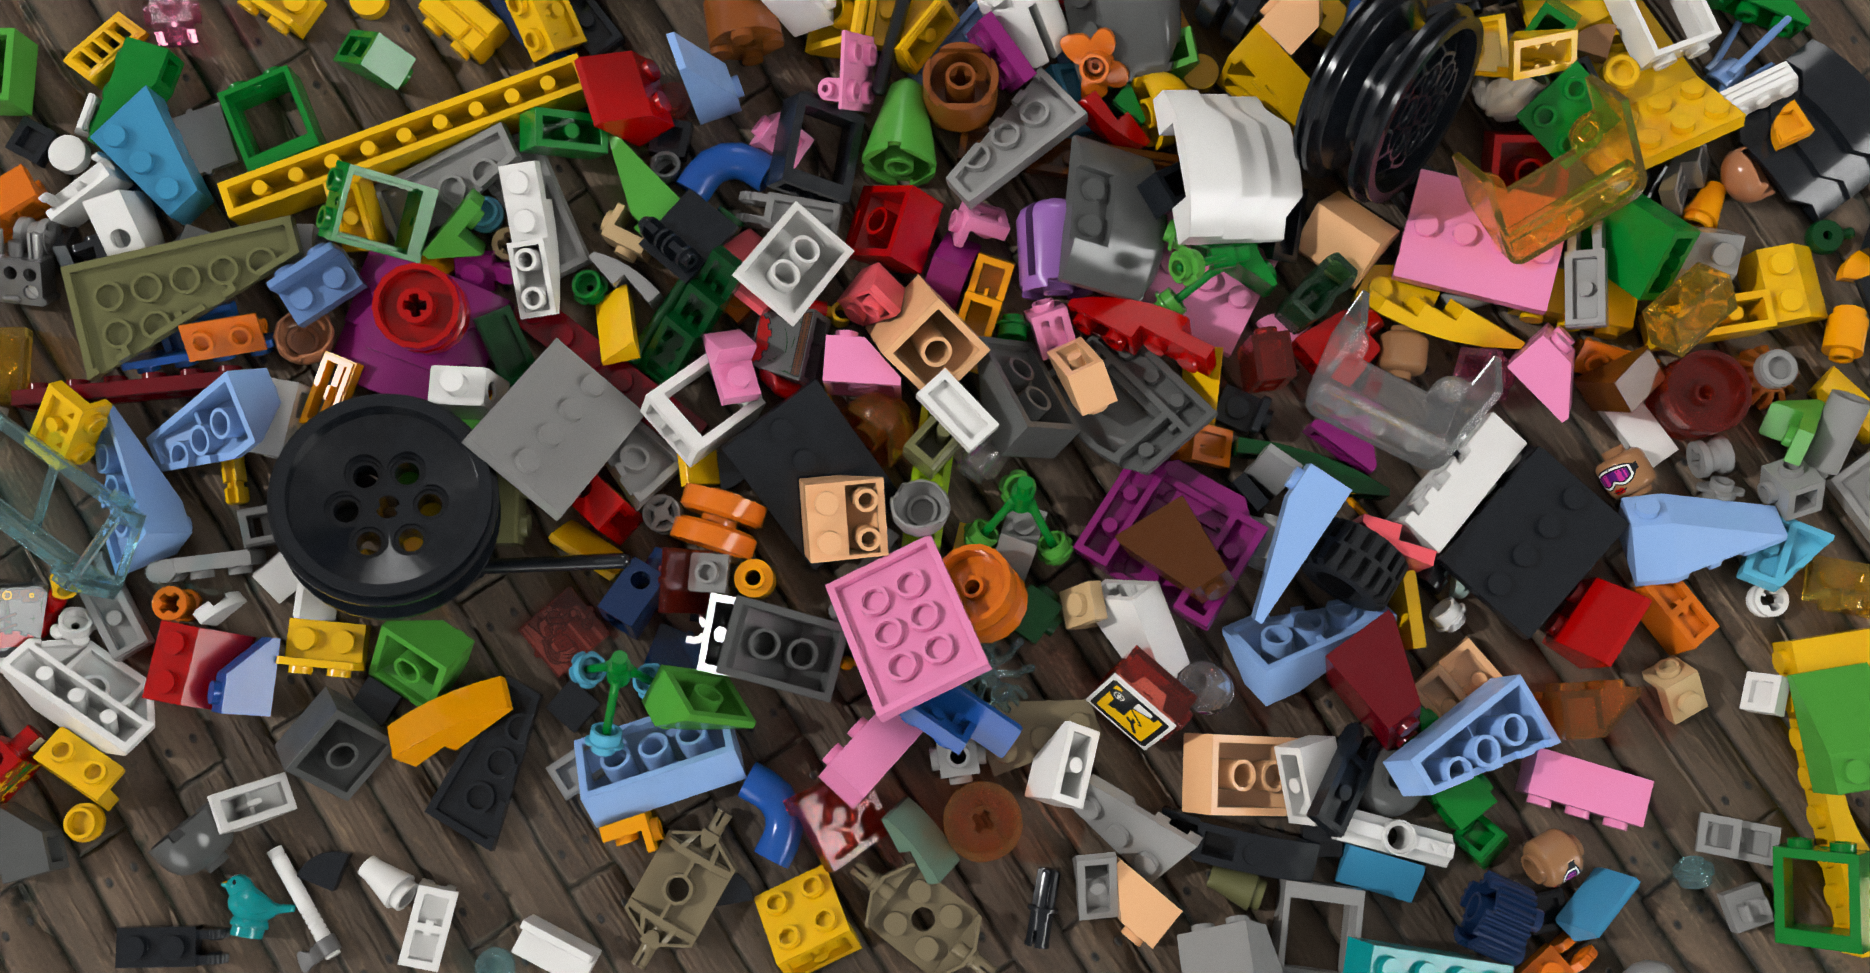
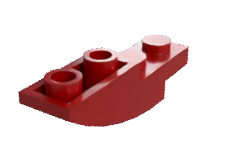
(1131, 323)

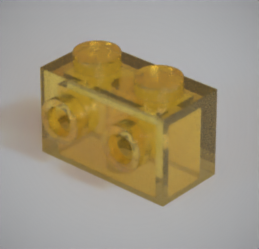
(1690, 309)

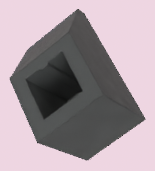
(28, 844)

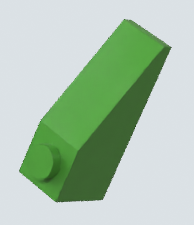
(642, 187)

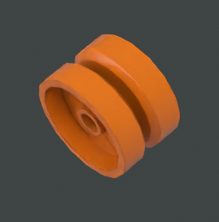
(720, 517)
(988, 589)

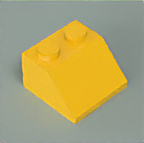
(1791, 279)

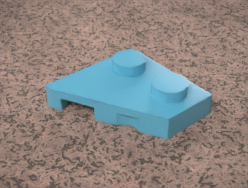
(1778, 563)

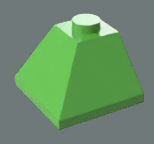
(420, 658)
(695, 701)

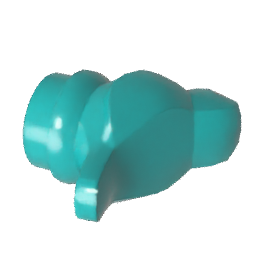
(251, 907)

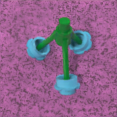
(591, 669)

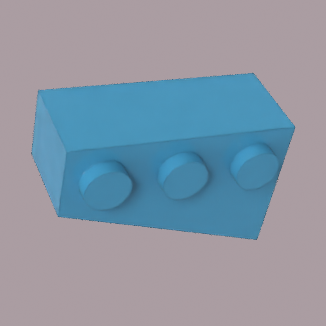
(153, 155)

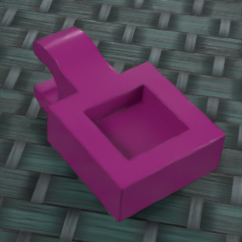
(483, 271)

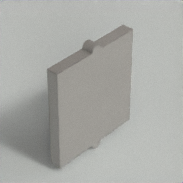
(207, 138)

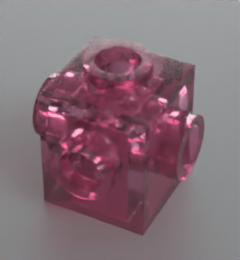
(166, 14)
(1472, 362)

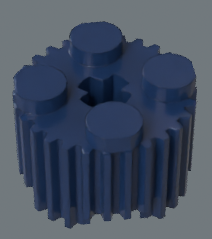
(1498, 918)

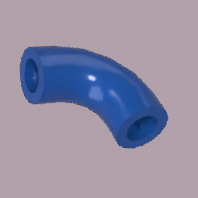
(725, 163)
(781, 831)

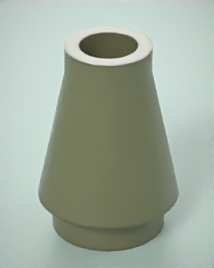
(1237, 886)

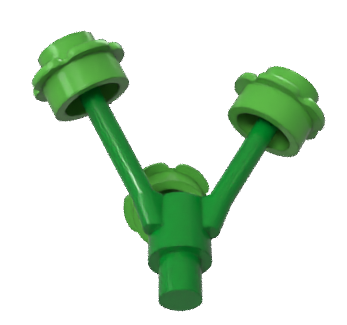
(1189, 265)
(1018, 495)

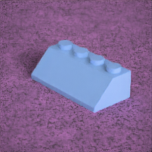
(656, 769)

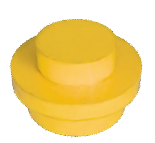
(84, 822)

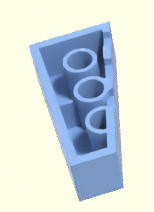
(1475, 736)

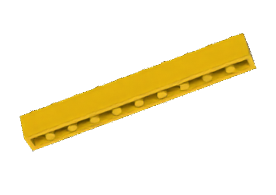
(401, 142)

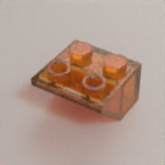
(1586, 707)

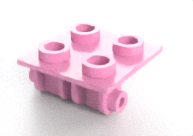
(855, 83)

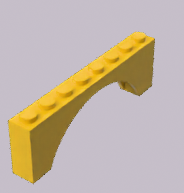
(1826, 813)

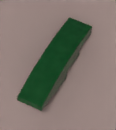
(692, 317)
(1361, 485)

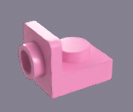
(765, 135)
(983, 220)
(1049, 325)

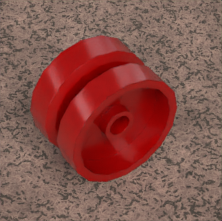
(398, 304)

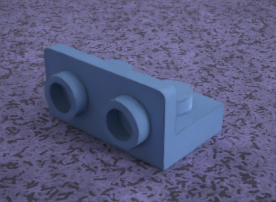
(317, 283)

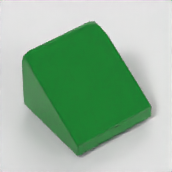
(1125, 102)
(1481, 841)

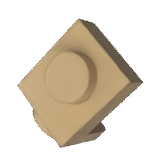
(615, 235)
(1083, 605)
(1677, 688)

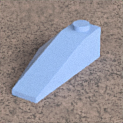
(706, 80)
(219, 422)
(136, 474)
(1303, 518)
(1685, 534)
(1292, 647)

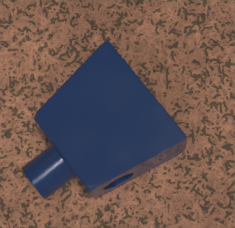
(630, 607)

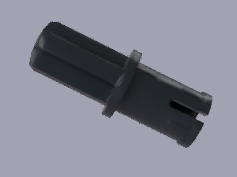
(1043, 908)

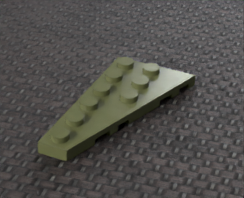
(143, 294)

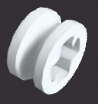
(1754, 604)

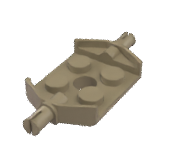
(705, 866)
(943, 946)

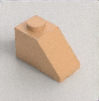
(1083, 376)
(1142, 907)

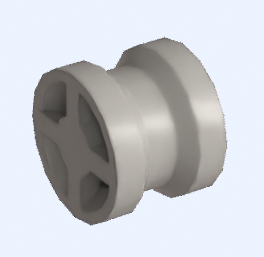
(49, 229)
(1710, 457)
(658, 510)

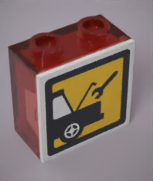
(1143, 699)

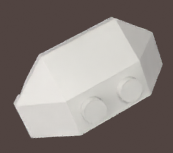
(83, 692)

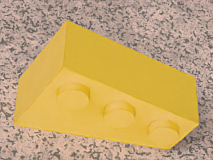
(1265, 71)

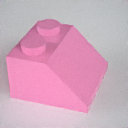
(857, 367)
(1548, 368)

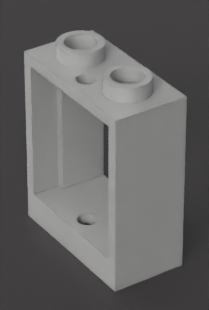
(1350, 896)

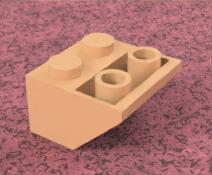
(1291, 21)
(843, 517)

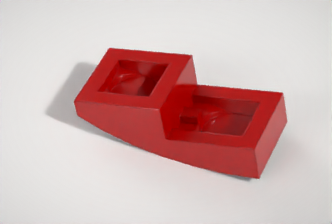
(1116, 131)

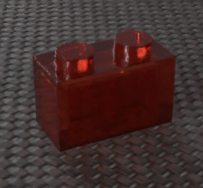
(1266, 360)

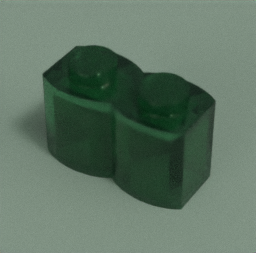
(1316, 293)

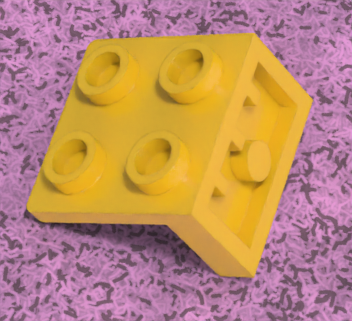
(806, 923)

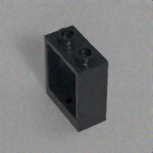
(786, 178)

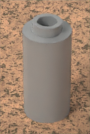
(1836, 431)

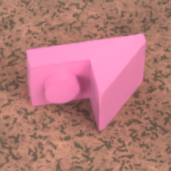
(732, 366)

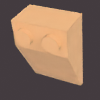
(1232, 775)

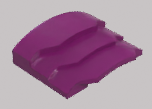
(391, 367)
(1137, 495)

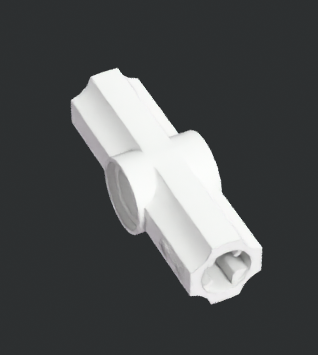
(1411, 843)

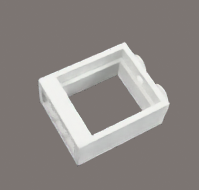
(1694, 18)
(678, 430)

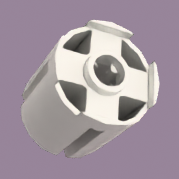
(1030, 26)

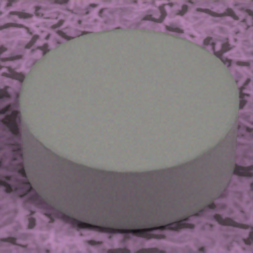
(1775, 369)

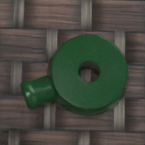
(1826, 236)

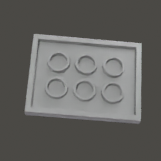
(554, 429)

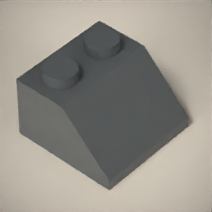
(333, 745)

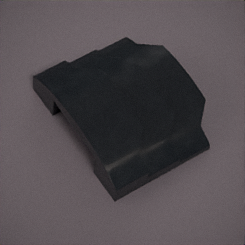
(1836, 157)

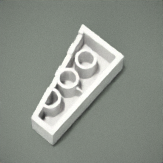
(1453, 491)

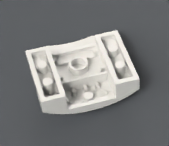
(1233, 167)

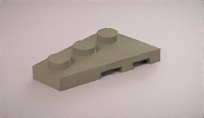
(1039, 724)

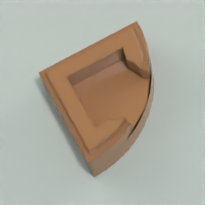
(1596, 42)

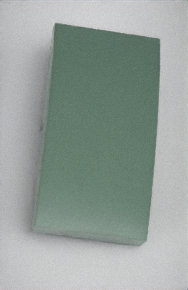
(918, 833)

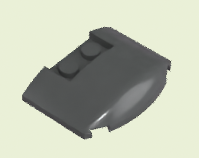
(1142, 29)
(1108, 229)
(1152, 412)

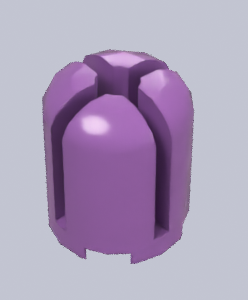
(1039, 251)

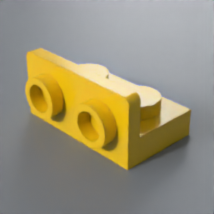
(287, 15)
(546, 26)
(70, 422)
(326, 645)
(81, 767)

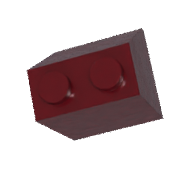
(1377, 682)

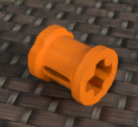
(165, 603)

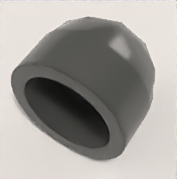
(663, 163)

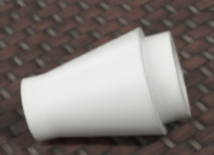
(389, 883)

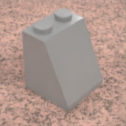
(1228, 948)

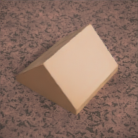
(1346, 228)

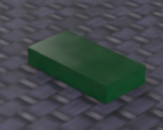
(504, 343)

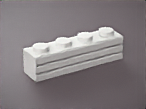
(1763, 88)

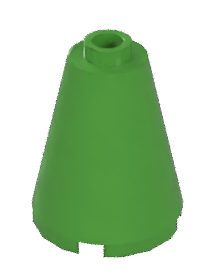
(901, 138)

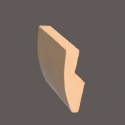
(1454, 677)

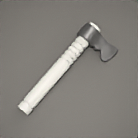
(326, 944)

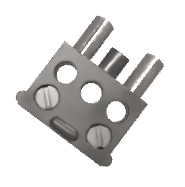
(27, 276)

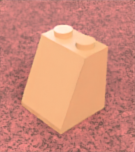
(927, 337)

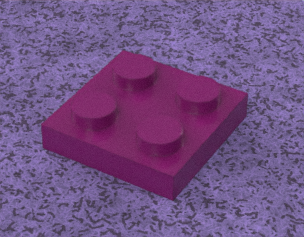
(996, 43)

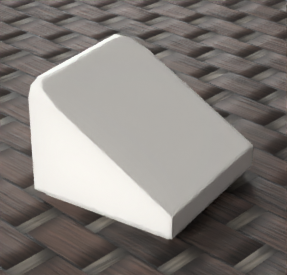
(88, 113)
(311, 608)

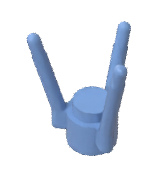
(1729, 72)

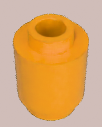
(1845, 334)
(763, 588)

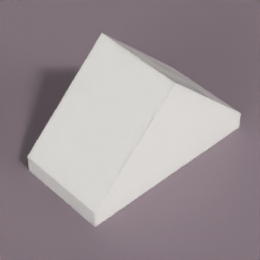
(252, 803)

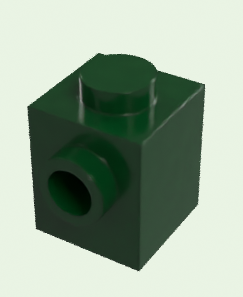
(1040, 614)

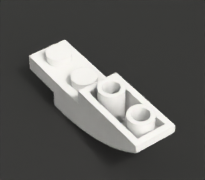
(534, 240)

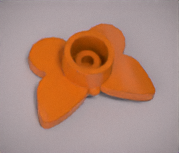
(1095, 61)

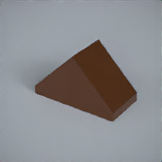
(1621, 382)

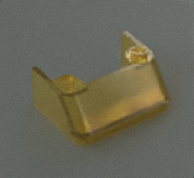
(1570, 191)

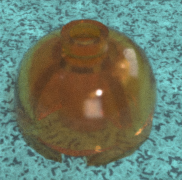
(881, 425)

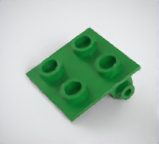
(1556, 109)

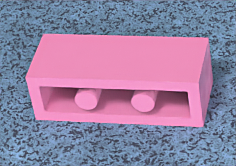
(867, 757)
(1584, 788)

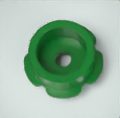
(583, 281)
(1012, 327)

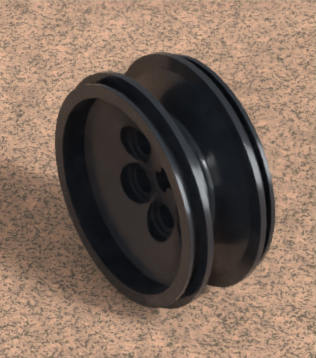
(1386, 94)
(383, 439)

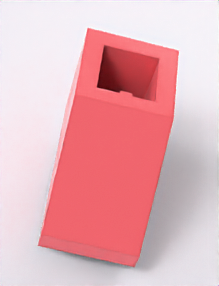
(872, 296)

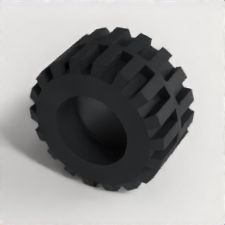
(1355, 565)

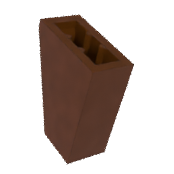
(1179, 551)

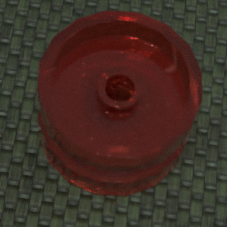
(1701, 395)

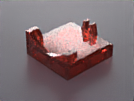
(836, 828)

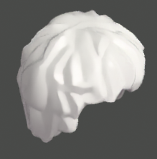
(1504, 97)

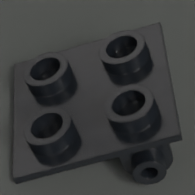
(685, 235)

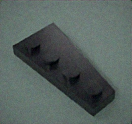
(485, 773)

